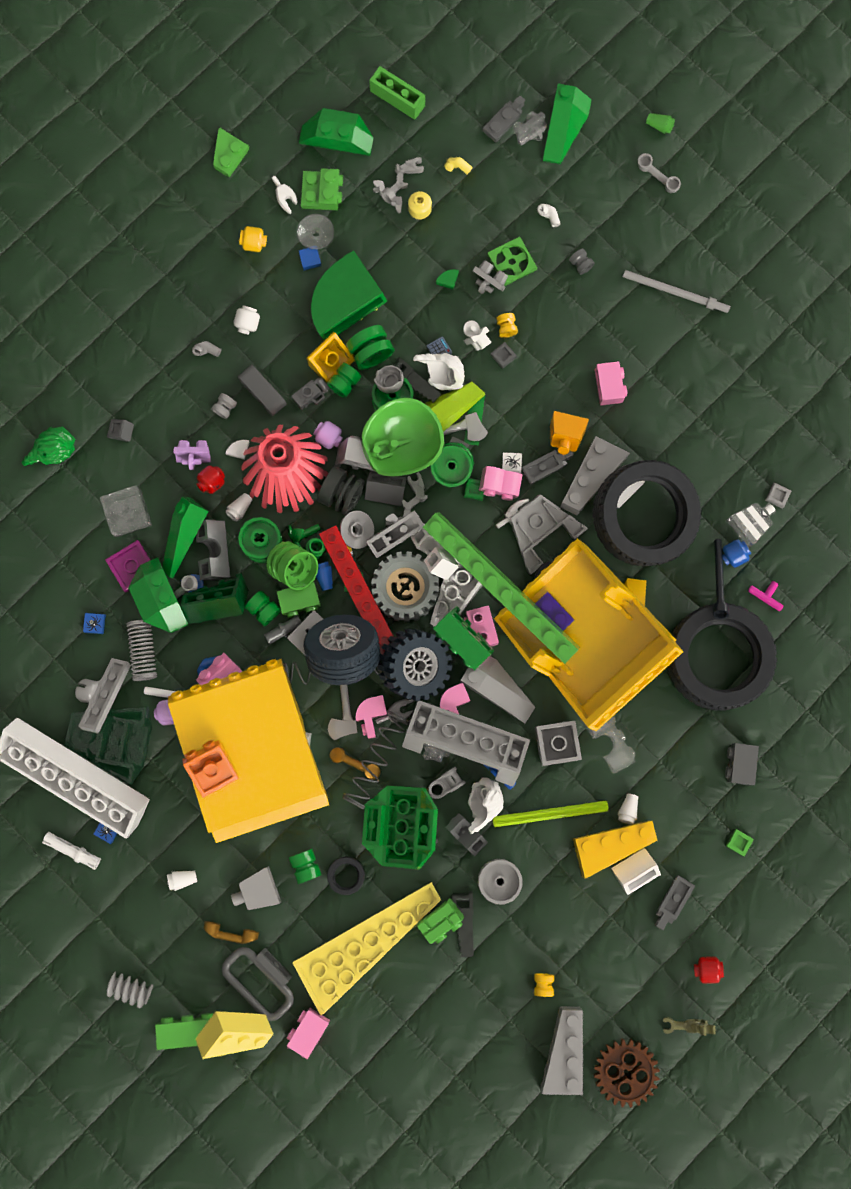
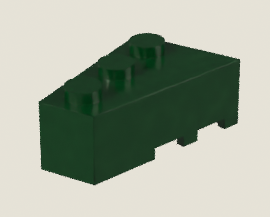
(215, 602)

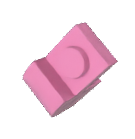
(454, 698)
(370, 709)

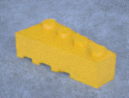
(610, 846)

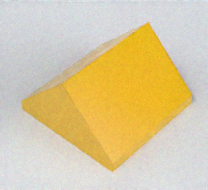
(329, 357)

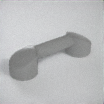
(671, 184)
(188, 583)

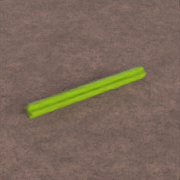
(547, 814)

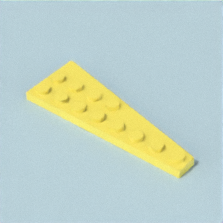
(343, 960)

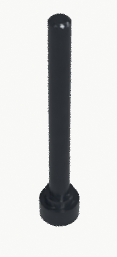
(720, 609)

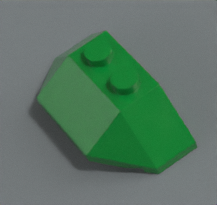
(337, 131)
(156, 598)

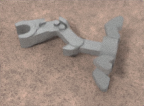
(388, 194)
(418, 489)

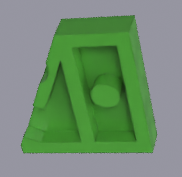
(228, 152)

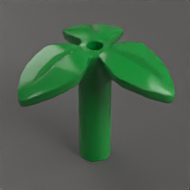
(299, 533)

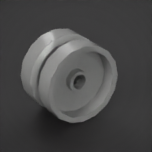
(499, 869)

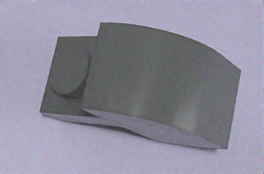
(459, 829)

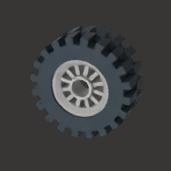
(421, 648)

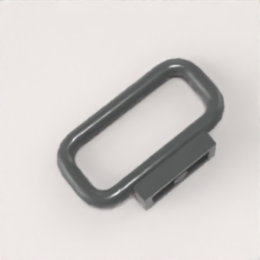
(274, 972)

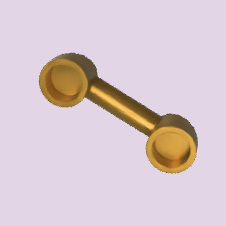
(338, 755)
(213, 930)

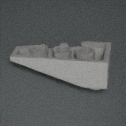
(498, 687)

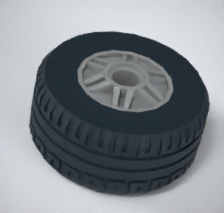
(342, 649)

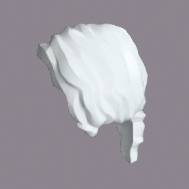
(444, 370)
(485, 802)

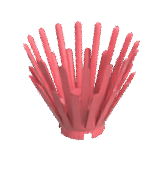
(285, 470)

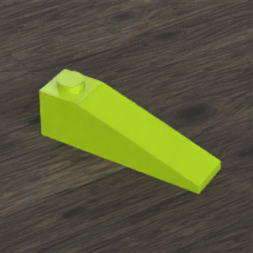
(455, 404)

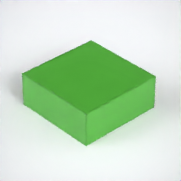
(739, 842)

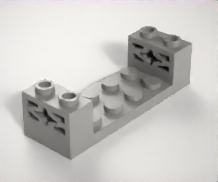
(467, 739)

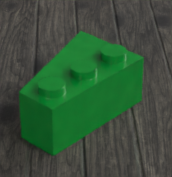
(463, 639)

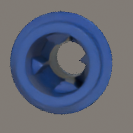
(324, 576)

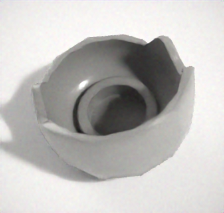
(389, 379)

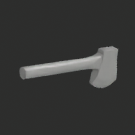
(472, 424)
(347, 725)

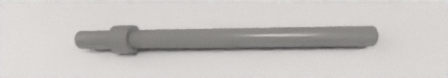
(711, 303)

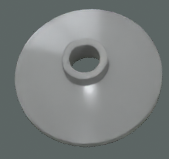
(363, 529)

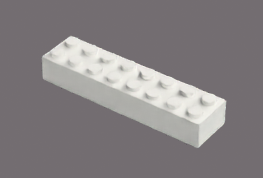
(72, 778)

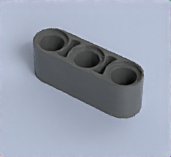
(262, 390)

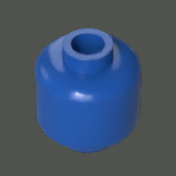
(736, 553)

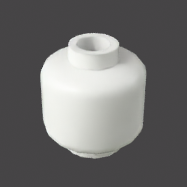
(246, 320)

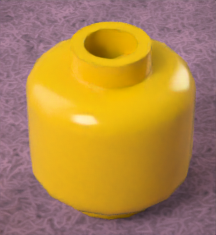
(252, 239)

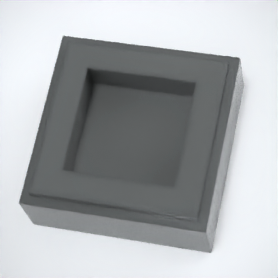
(503, 355)

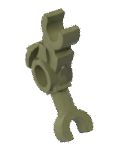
(690, 1026)

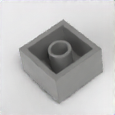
(558, 743)

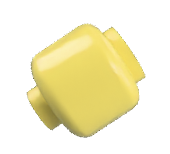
(419, 205)

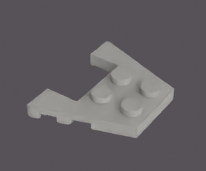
(535, 523)

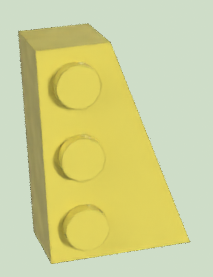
(233, 1033)

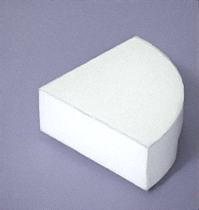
(238, 448)

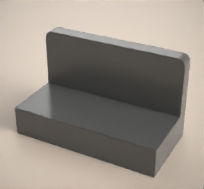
(385, 488)

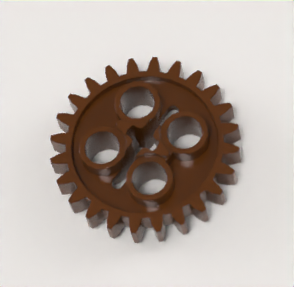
(637, 1088)

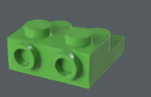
(321, 189)

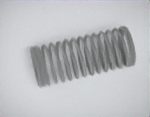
(139, 624)

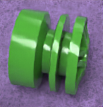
(292, 565)

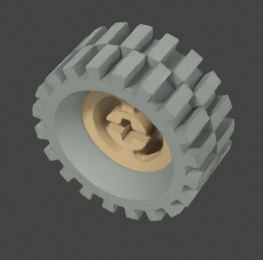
(389, 574)

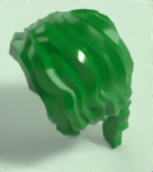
(51, 447)

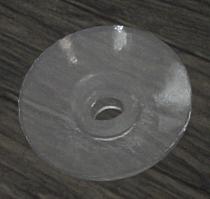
(315, 224)

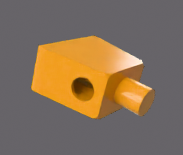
(567, 431)

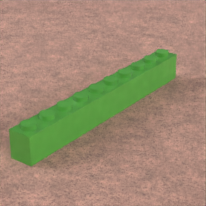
(501, 587)

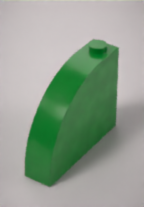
(344, 296)

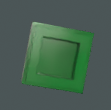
(472, 489)

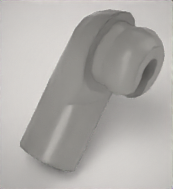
(206, 347)

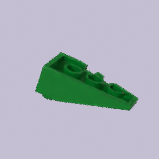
(183, 529)

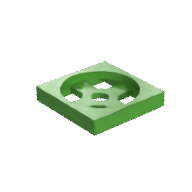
(531, 267)

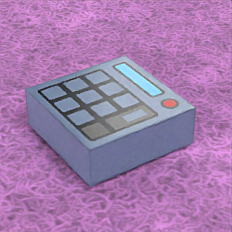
(439, 347)

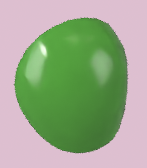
(402, 438)

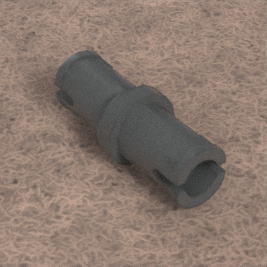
(282, 630)

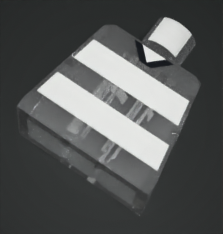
(752, 522)

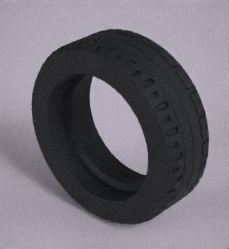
(686, 505)
(763, 659)

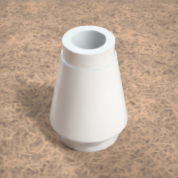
(238, 508)
(628, 810)
(181, 879)

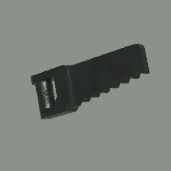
(417, 382)
(466, 930)

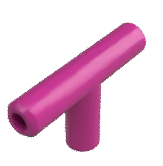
(766, 597)

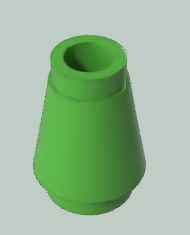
(662, 123)

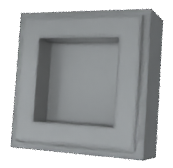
(778, 495)

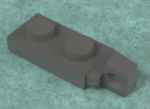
(504, 119)
(545, 466)
(673, 901)

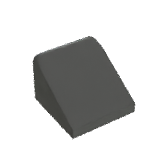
(120, 430)

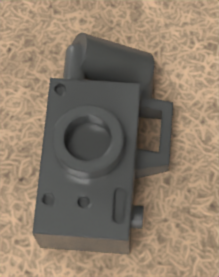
(310, 392)

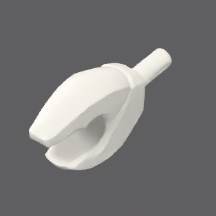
(282, 193)
(511, 511)

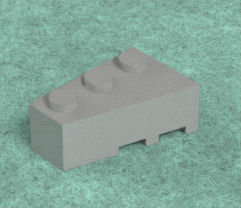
(351, 453)

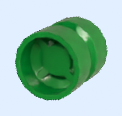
(345, 378)
(263, 608)
(305, 866)

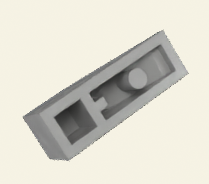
(395, 534)

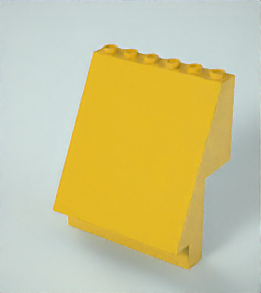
(616, 635)
(265, 742)

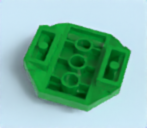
(385, 824)

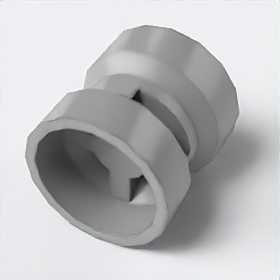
(224, 406)

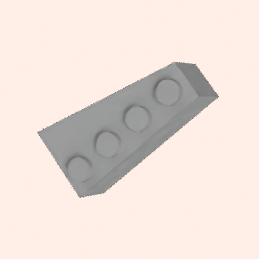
(597, 465)
(565, 1061)

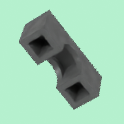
(213, 535)

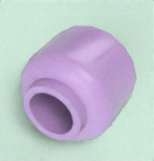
(328, 434)
(163, 714)

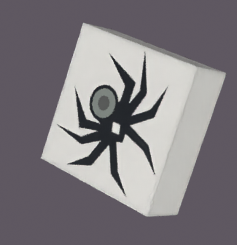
(512, 462)

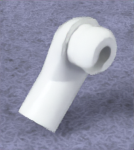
(550, 213)

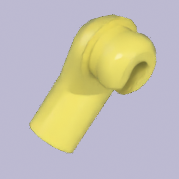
(457, 162)

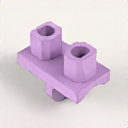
(192, 455)

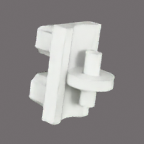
(476, 336)

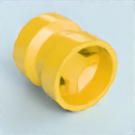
(507, 325)
(544, 985)

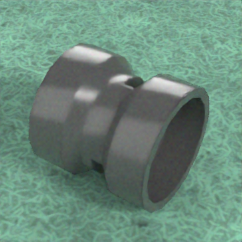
(581, 261)

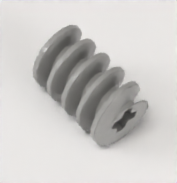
(129, 990)

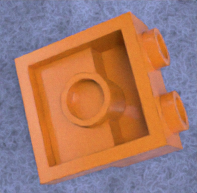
(209, 768)

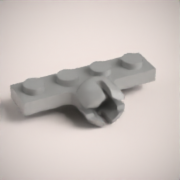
(101, 694)

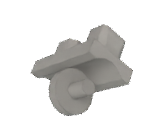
(484, 271)

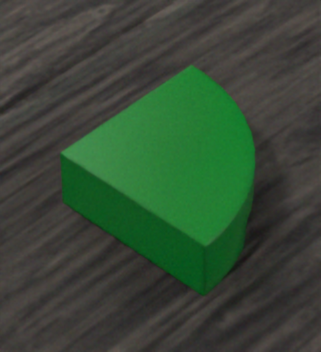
(448, 279)

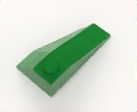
(567, 118)

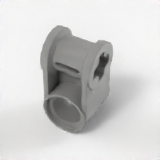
(447, 783)

